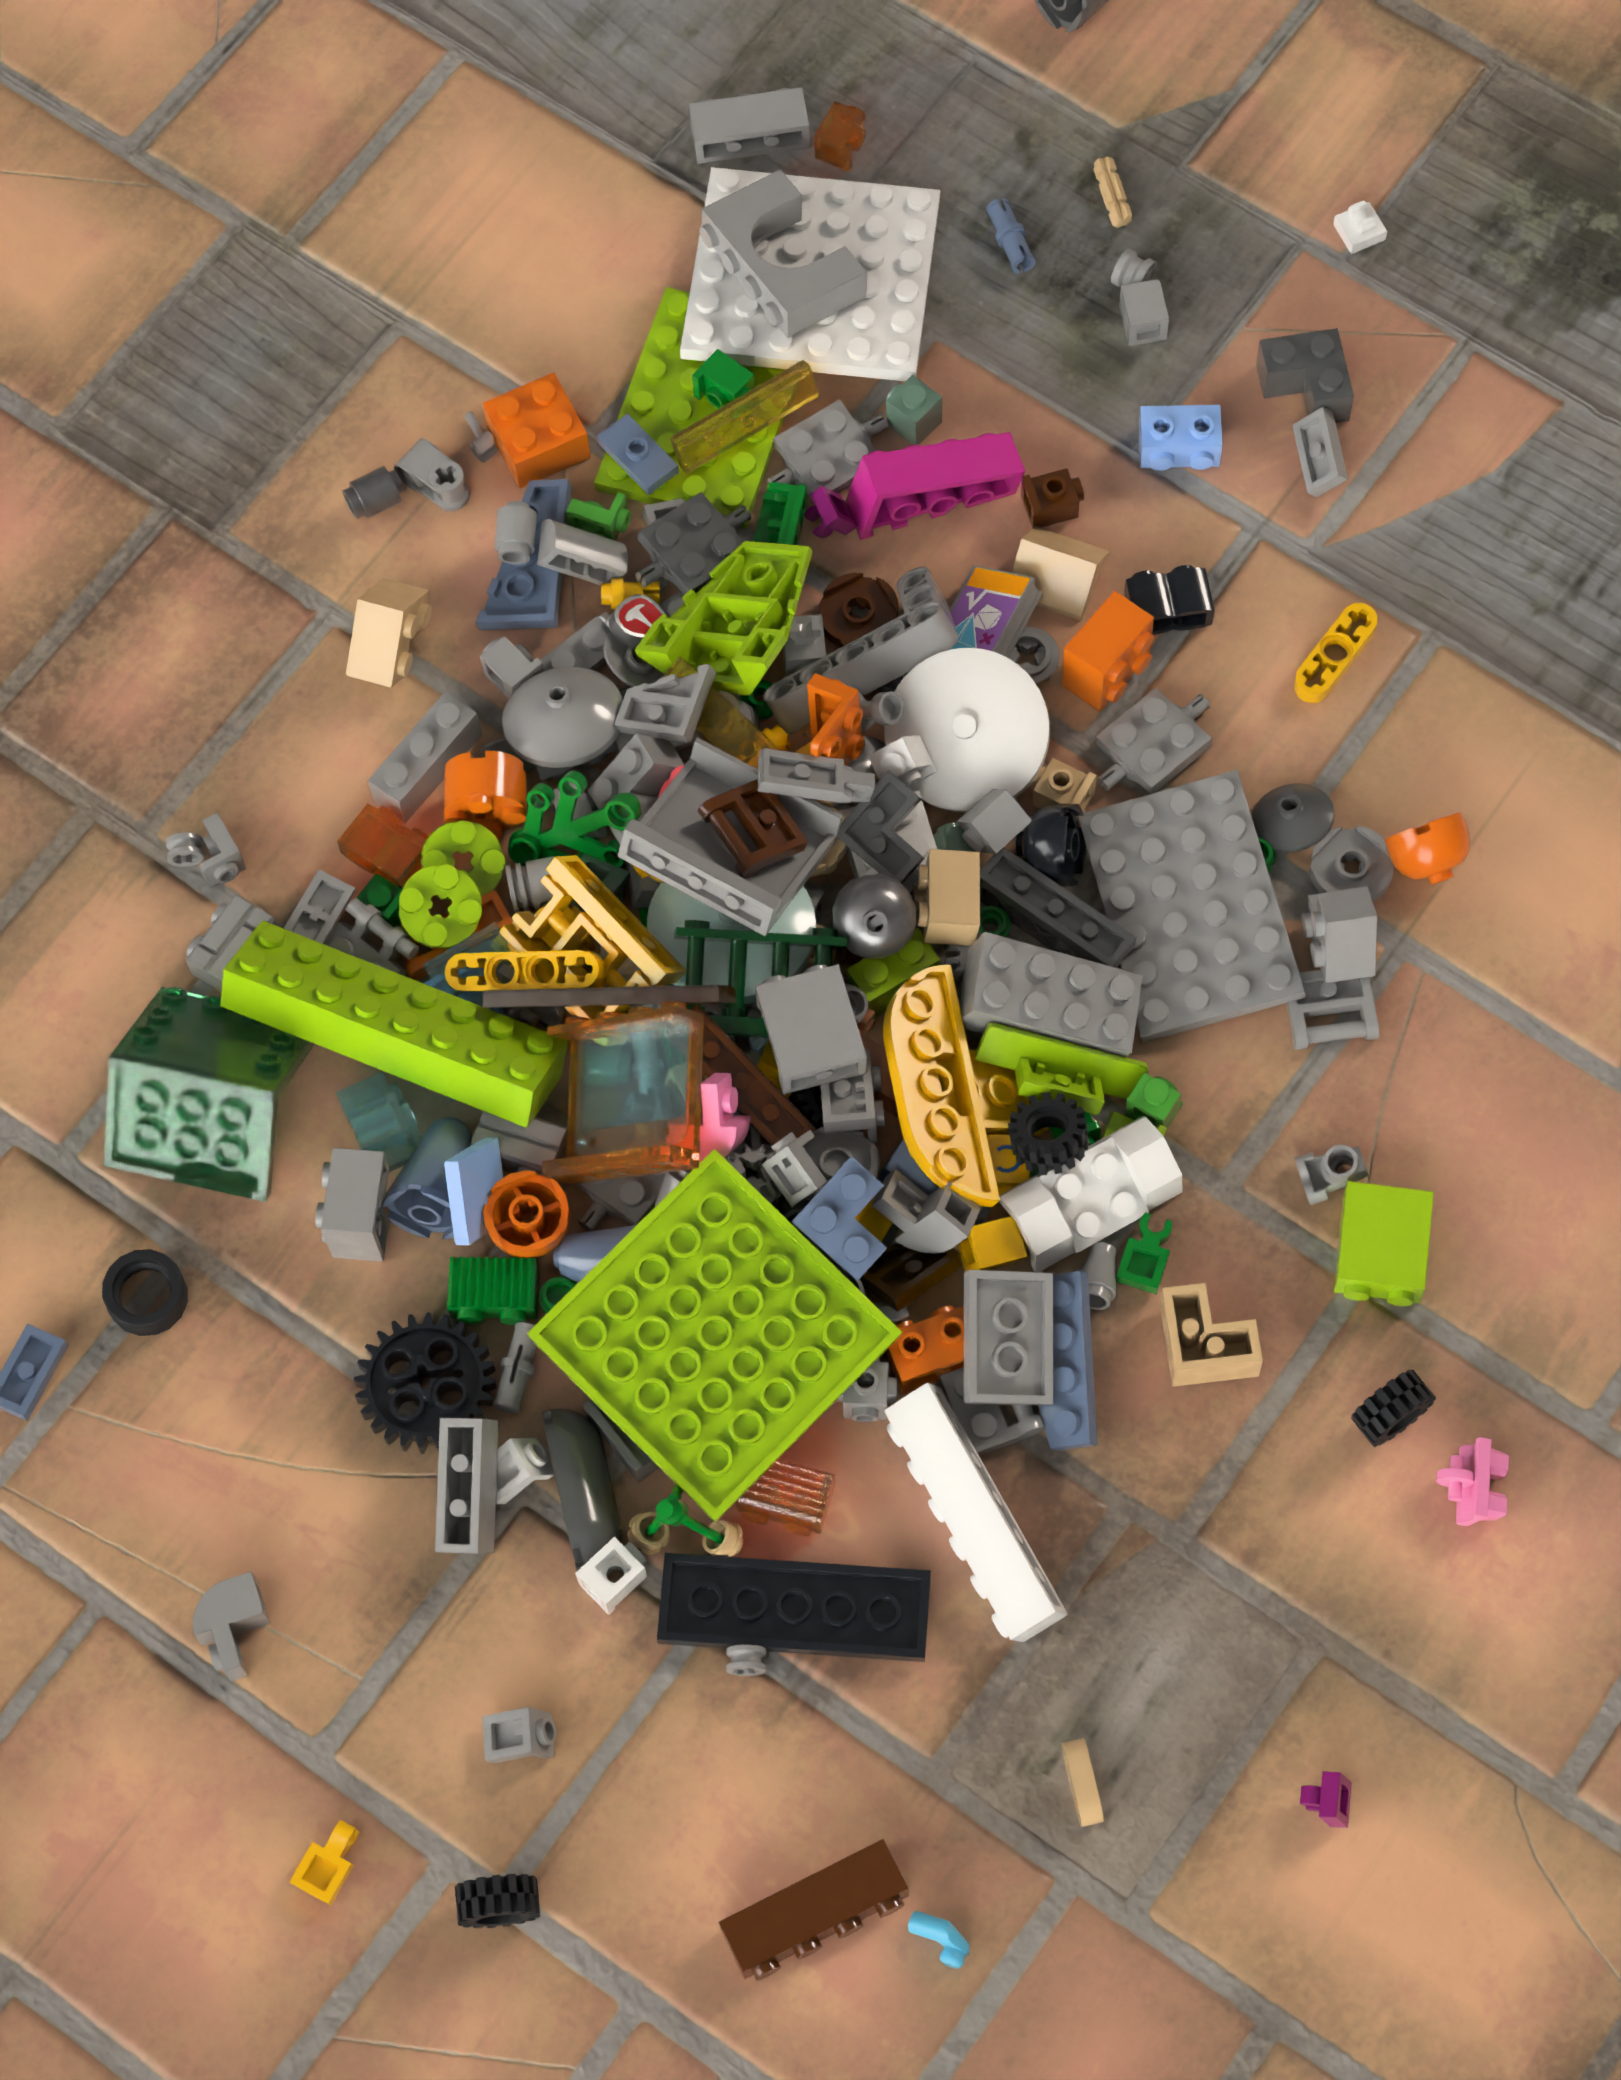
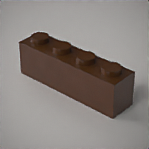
(815, 1909)

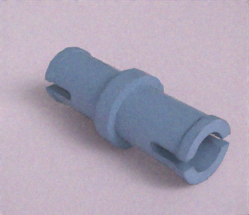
(1010, 235)

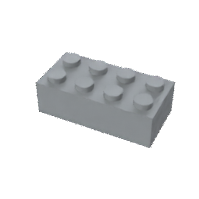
(1049, 994)

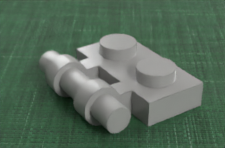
(355, 942)

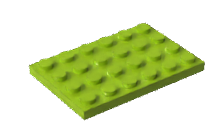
(665, 404)

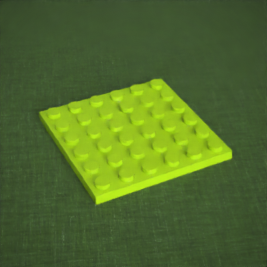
(714, 1335)

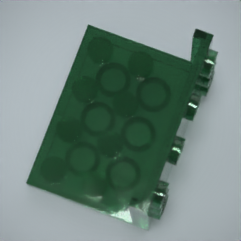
(198, 1095)

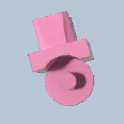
(1470, 1482)

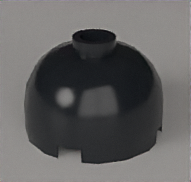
(1054, 843)

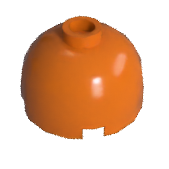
(1430, 849)
(526, 1214)

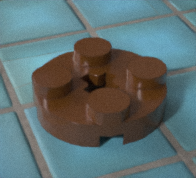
(855, 590)

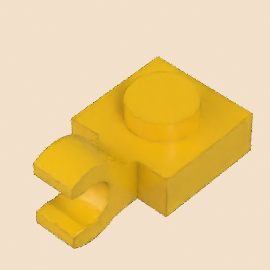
(324, 1869)

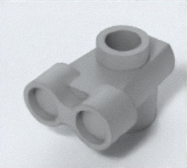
(1320, 1172)

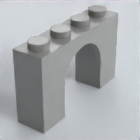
(789, 296)

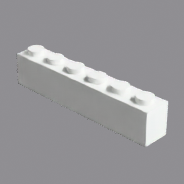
(974, 1513)

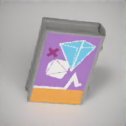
(993, 609)

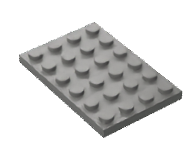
(1200, 901)

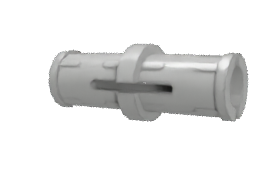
(516, 1370)

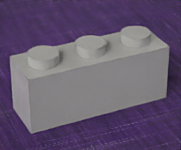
(749, 125)
(420, 759)
(466, 1485)

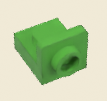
(596, 519)

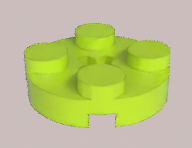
(466, 836)
(445, 883)

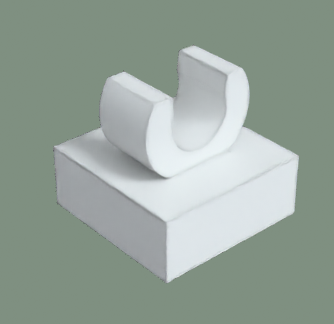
(1360, 227)

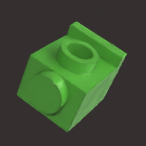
(1155, 1098)

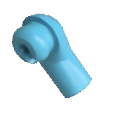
(944, 1933)

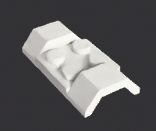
(1100, 1195)

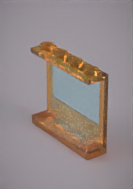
(631, 1094)

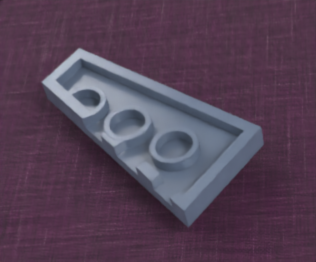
(528, 593)
(1072, 1417)

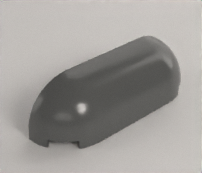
(582, 1482)

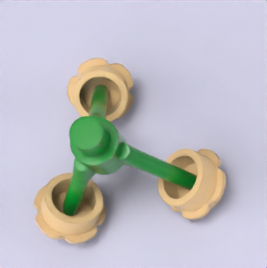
(651, 1529)

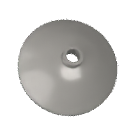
(562, 717)

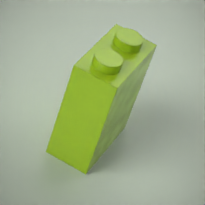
(1383, 1243)

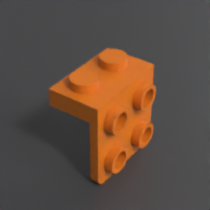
(834, 719)

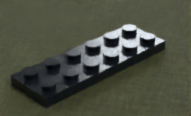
(794, 1607)

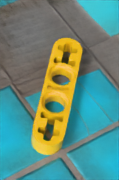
(524, 967)

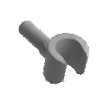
(484, 445)

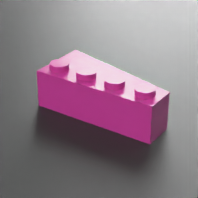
(932, 480)

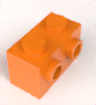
(928, 1348)

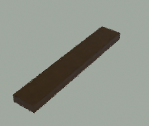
(608, 996)

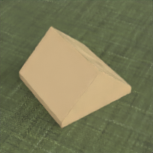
(1061, 569)

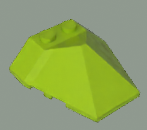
(734, 619)

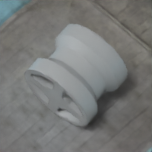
(1132, 269)

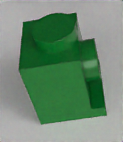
(721, 380)

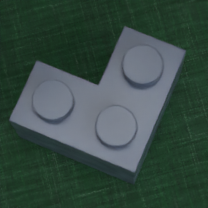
(832, 1223)

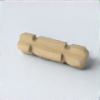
(1112, 192)

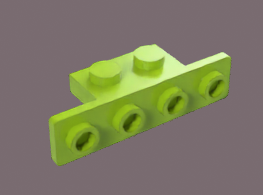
(1059, 1066)

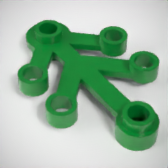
(531, 844)

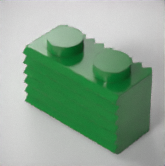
(493, 1289)

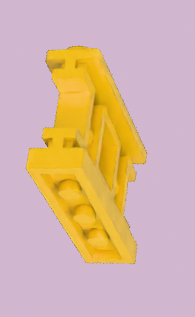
(605, 920)

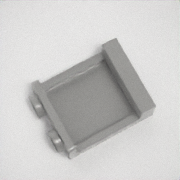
(811, 1028)

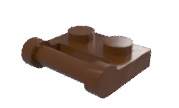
(763, 820)

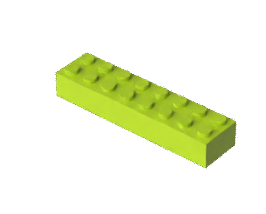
(393, 1023)

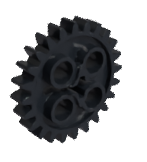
(418, 1346)

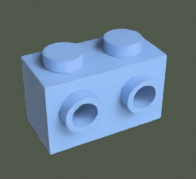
(1180, 436)

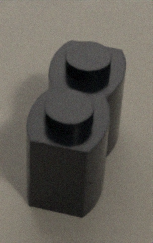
(1174, 599)

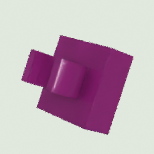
(832, 510)
(1330, 1799)

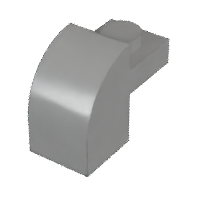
(925, 1221)
(223, 1613)

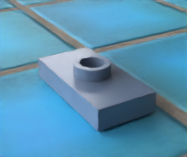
(638, 454)

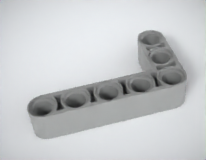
(878, 655)

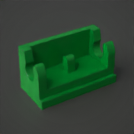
(782, 514)

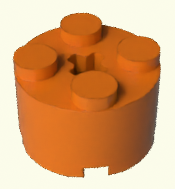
(486, 791)

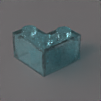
(381, 1119)

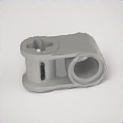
(433, 475)

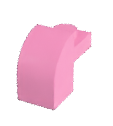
(718, 1124)

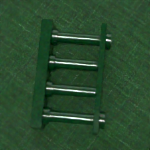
(734, 1017)

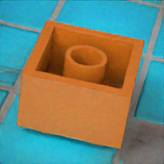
(536, 430)
(1108, 652)

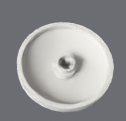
(978, 724)

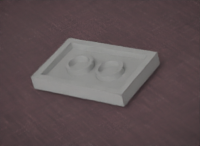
(1008, 1337)

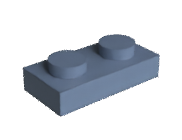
(29, 1370)

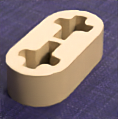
(1082, 1782)

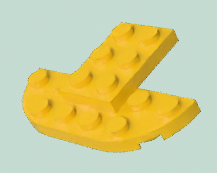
(942, 1091)

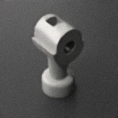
(884, 709)

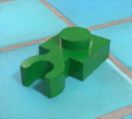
(1144, 1259)

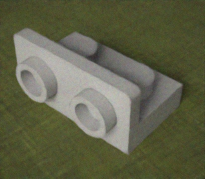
(851, 1103)

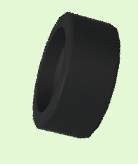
(131, 1264)

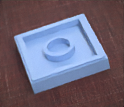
(469, 1185)

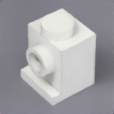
(905, 759)
(613, 1556)

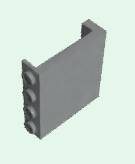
(691, 856)

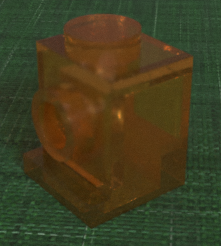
(840, 135)

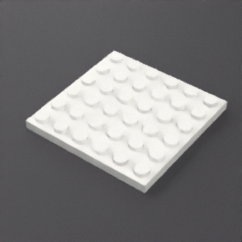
(877, 337)

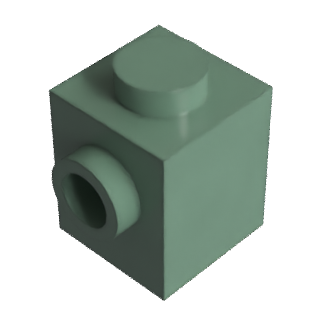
(913, 410)

